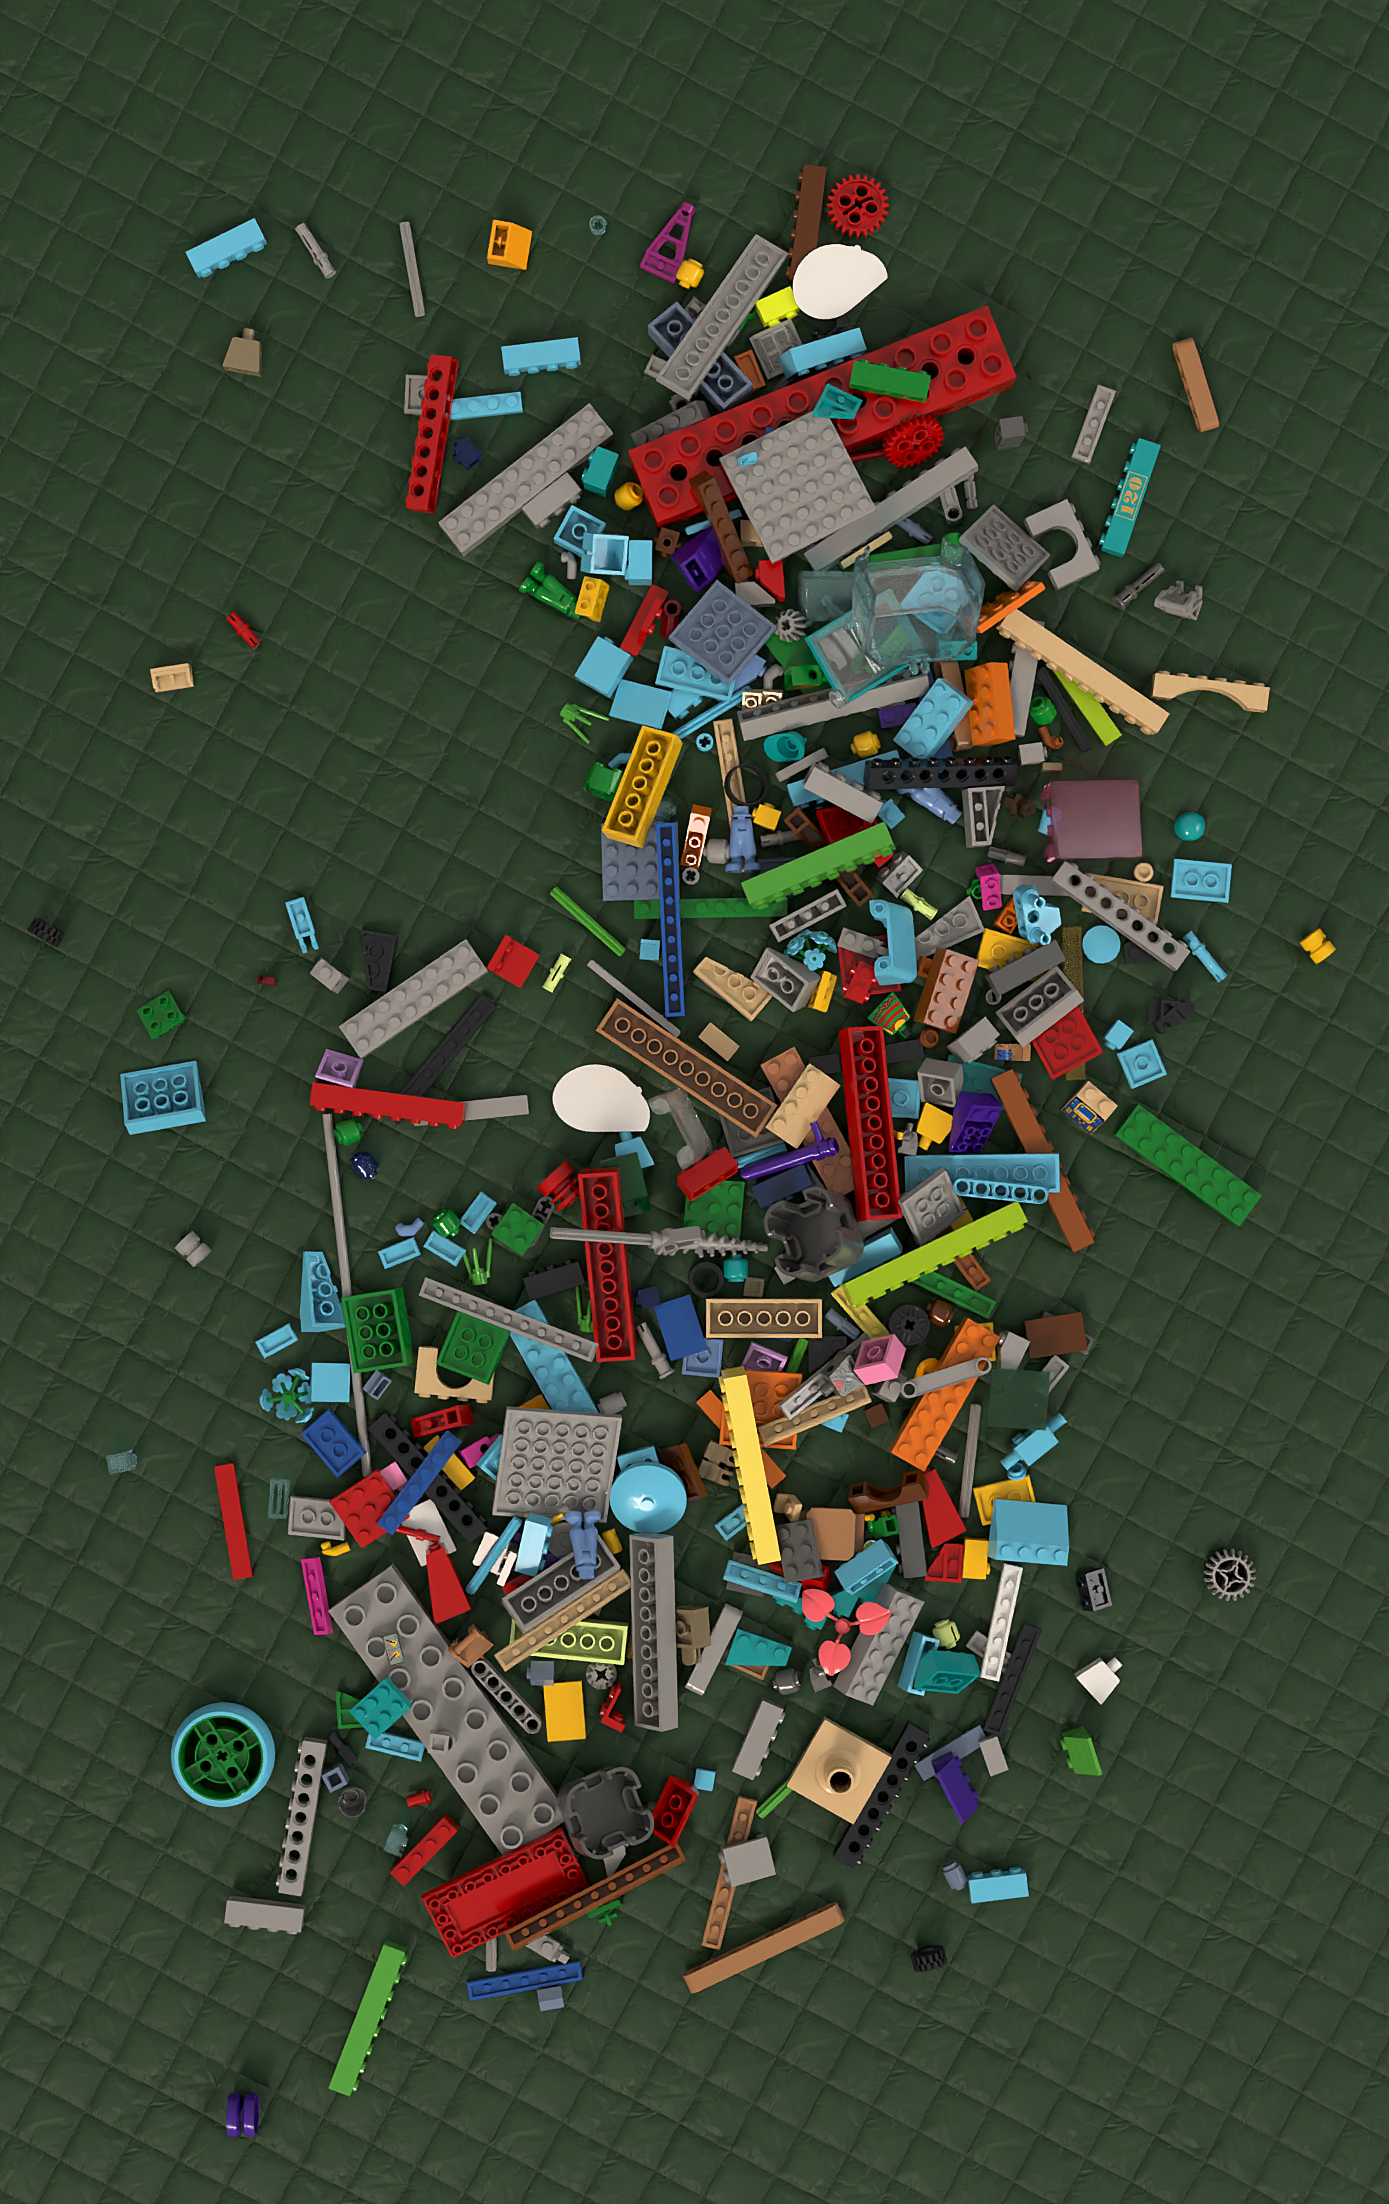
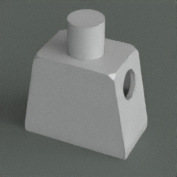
(328, 975)
(890, 1389)

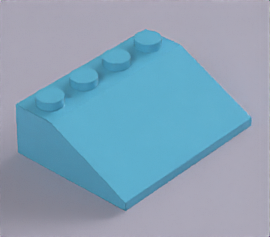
(162, 1097)
(1029, 1532)

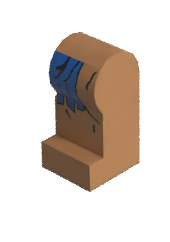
(1012, 1052)

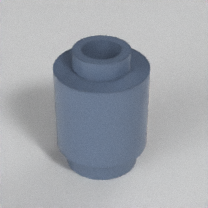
(954, 1875)

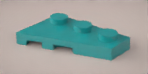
(757, 1650)

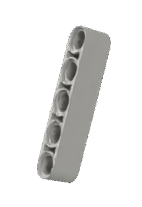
(711, 1655)
(508, 1704)

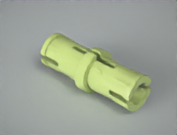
(918, 904)
(549, 984)

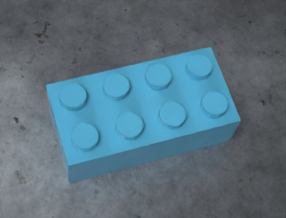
(933, 720)

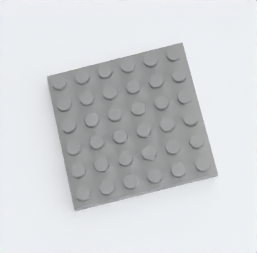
(798, 486)
(556, 1462)

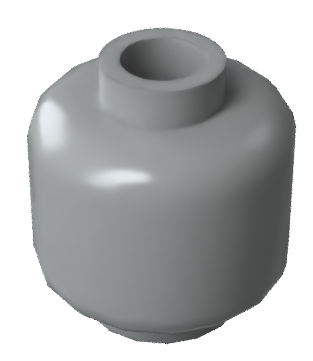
(717, 851)

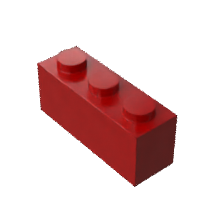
(707, 1173)

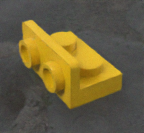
(592, 598)
(822, 994)

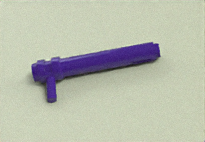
(815, 1151)

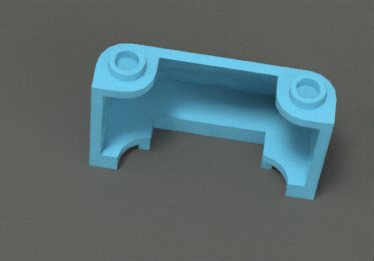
(901, 963)

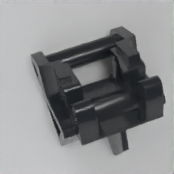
(1168, 1012)

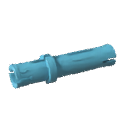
(1205, 957)

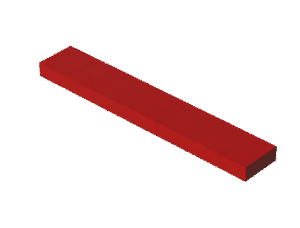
(233, 1521)

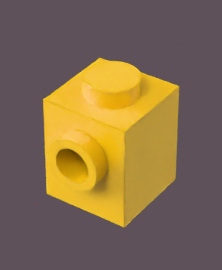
(766, 816)

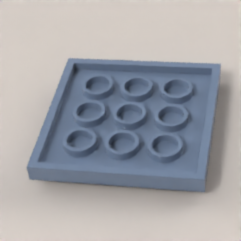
(722, 633)
(632, 870)

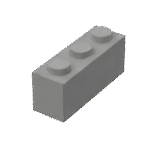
(552, 501)

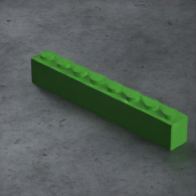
(367, 2018)

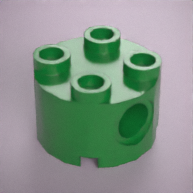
(603, 781)

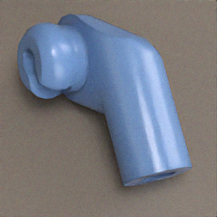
(409, 1230)

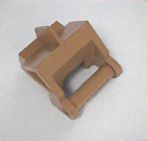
(471, 1647)

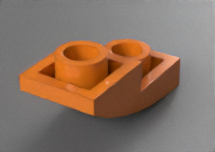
(1007, 918)

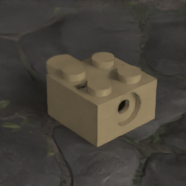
(692, 1631)

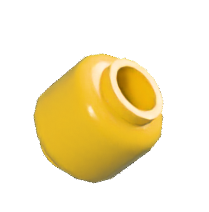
(689, 273)
(628, 496)
(865, 744)

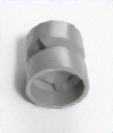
(193, 1249)

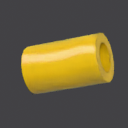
(612, 1541)

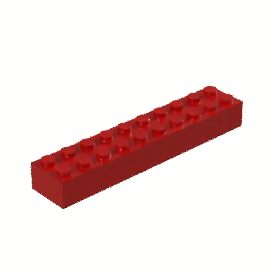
(870, 1123)
(607, 1265)

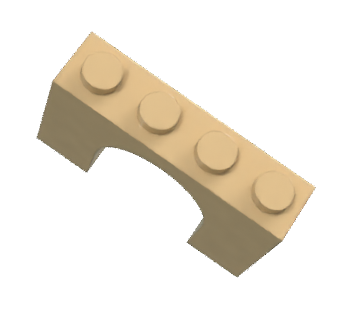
(429, 1382)

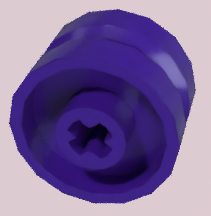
(242, 2114)

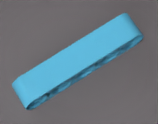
(991, 1192)

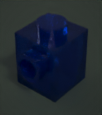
(466, 453)
(648, 1297)

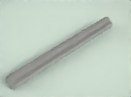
(969, 1462)

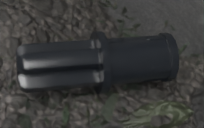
(342, 1748)

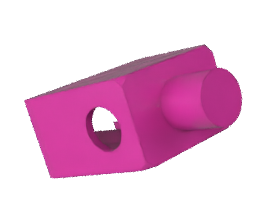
(471, 1453)

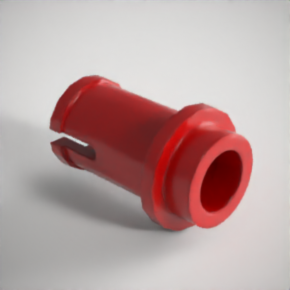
(419, 1798)

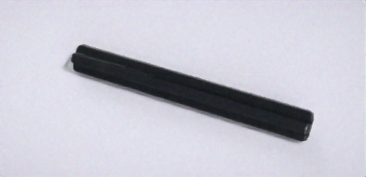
(1063, 709)

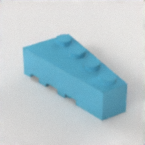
(822, 353)

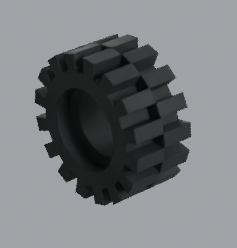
(46, 932)
(928, 1958)

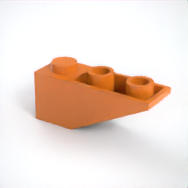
(696, 836)

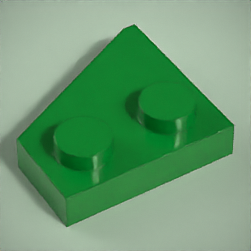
(344, 1705)

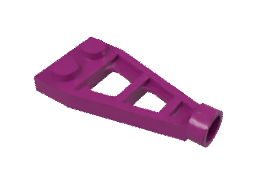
(660, 265)

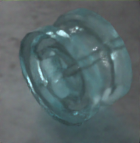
(603, 223)

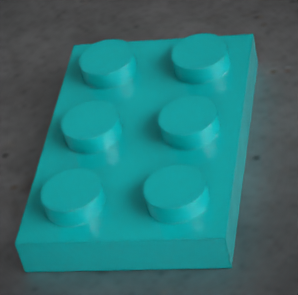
(381, 1708)

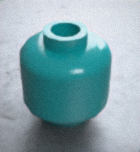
(735, 1268)

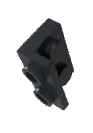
(1093, 1590)

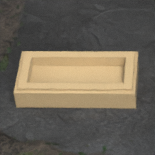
(718, 1041)

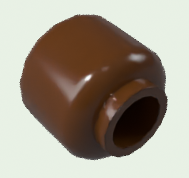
(939, 1313)

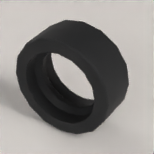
(706, 1293)

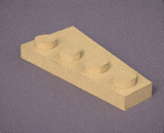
(736, 989)

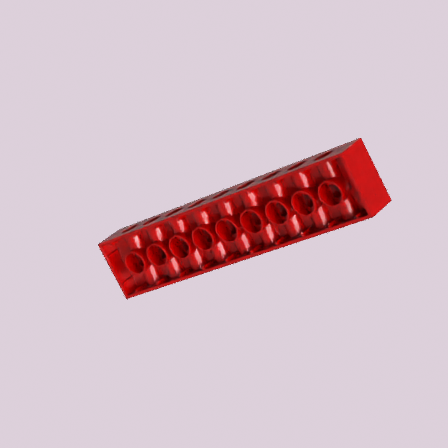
(719, 435)

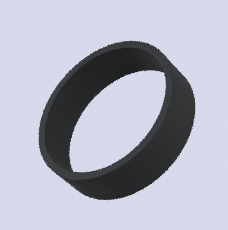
(762, 777)

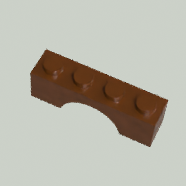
(867, 1497)

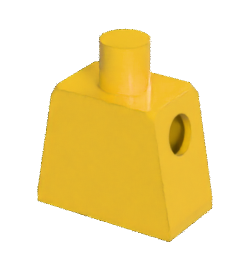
(932, 1125)

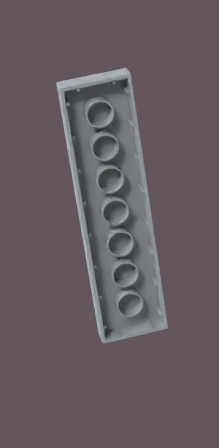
(484, 1753)

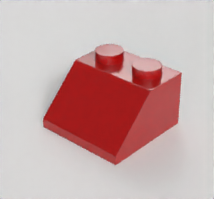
(771, 579)

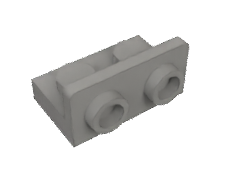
(899, 873)

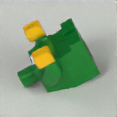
(885, 1526)

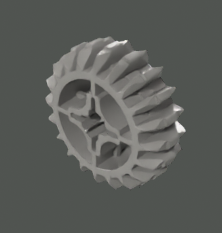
(1214, 1567)

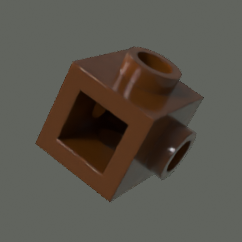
(667, 534)

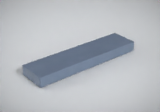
(960, 1747)

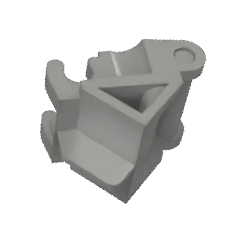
(1178, 603)

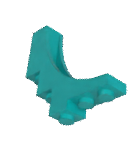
(843, 1600)

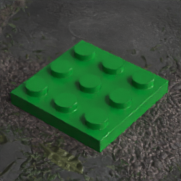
(717, 1210)
(473, 1347)

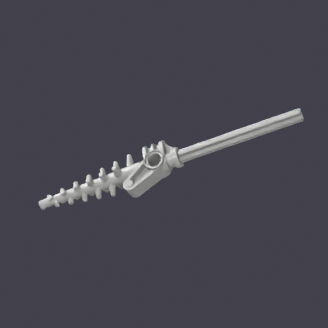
(666, 1242)

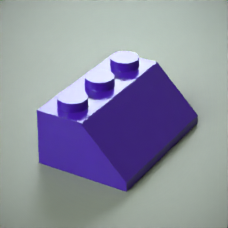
(956, 1785)

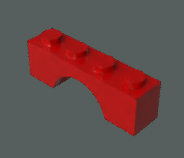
(424, 1849)

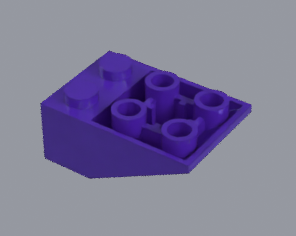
(699, 559)
(973, 1121)

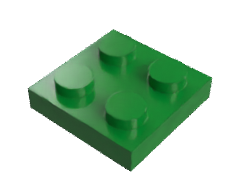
(517, 1229)

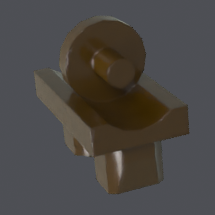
(1019, 806)

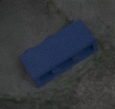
(783, 1186)

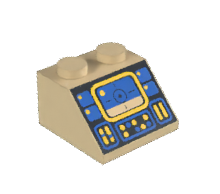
(1089, 1107)

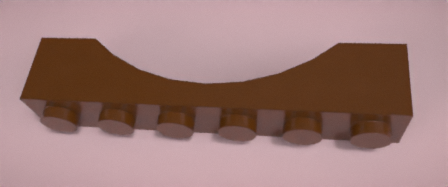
(731, 549)
(814, 838)

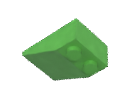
(1080, 1752)

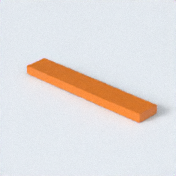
(712, 1407)

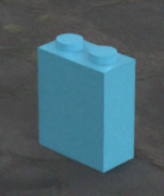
(603, 666)

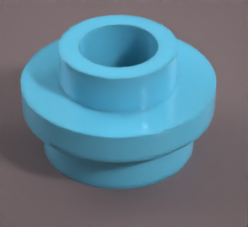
(1016, 1472)

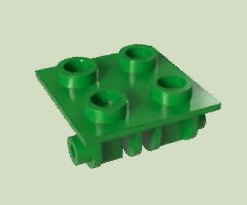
(160, 1015)

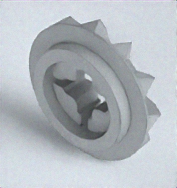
(601, 1683)

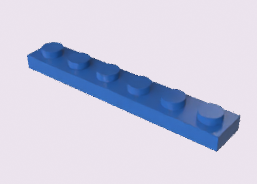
(419, 1482)

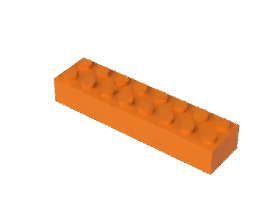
(937, 1409)

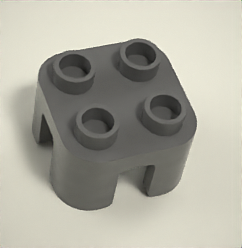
(817, 1234)
(604, 1811)

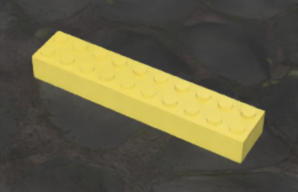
(750, 1464)

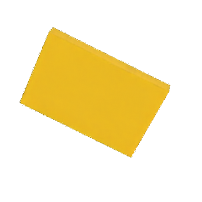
(1006, 1489)
(564, 1711)

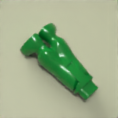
(550, 591)

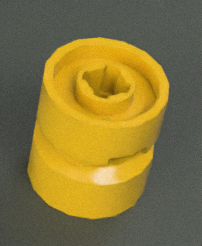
(1317, 945)

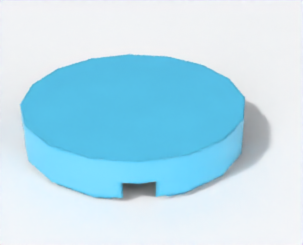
(1101, 944)

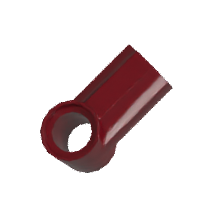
(669, 621)

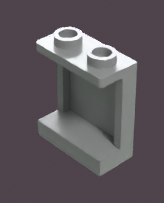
(747, 1861)

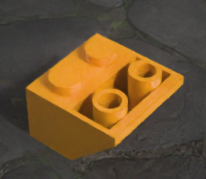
(509, 245)

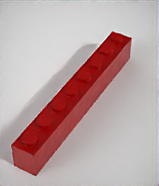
(387, 1104)

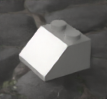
(940, 1082)

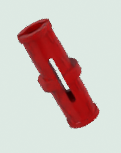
(243, 629)

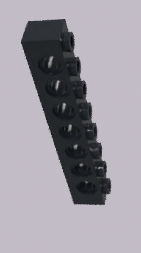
(948, 778)
(468, 1531)
(853, 1857)

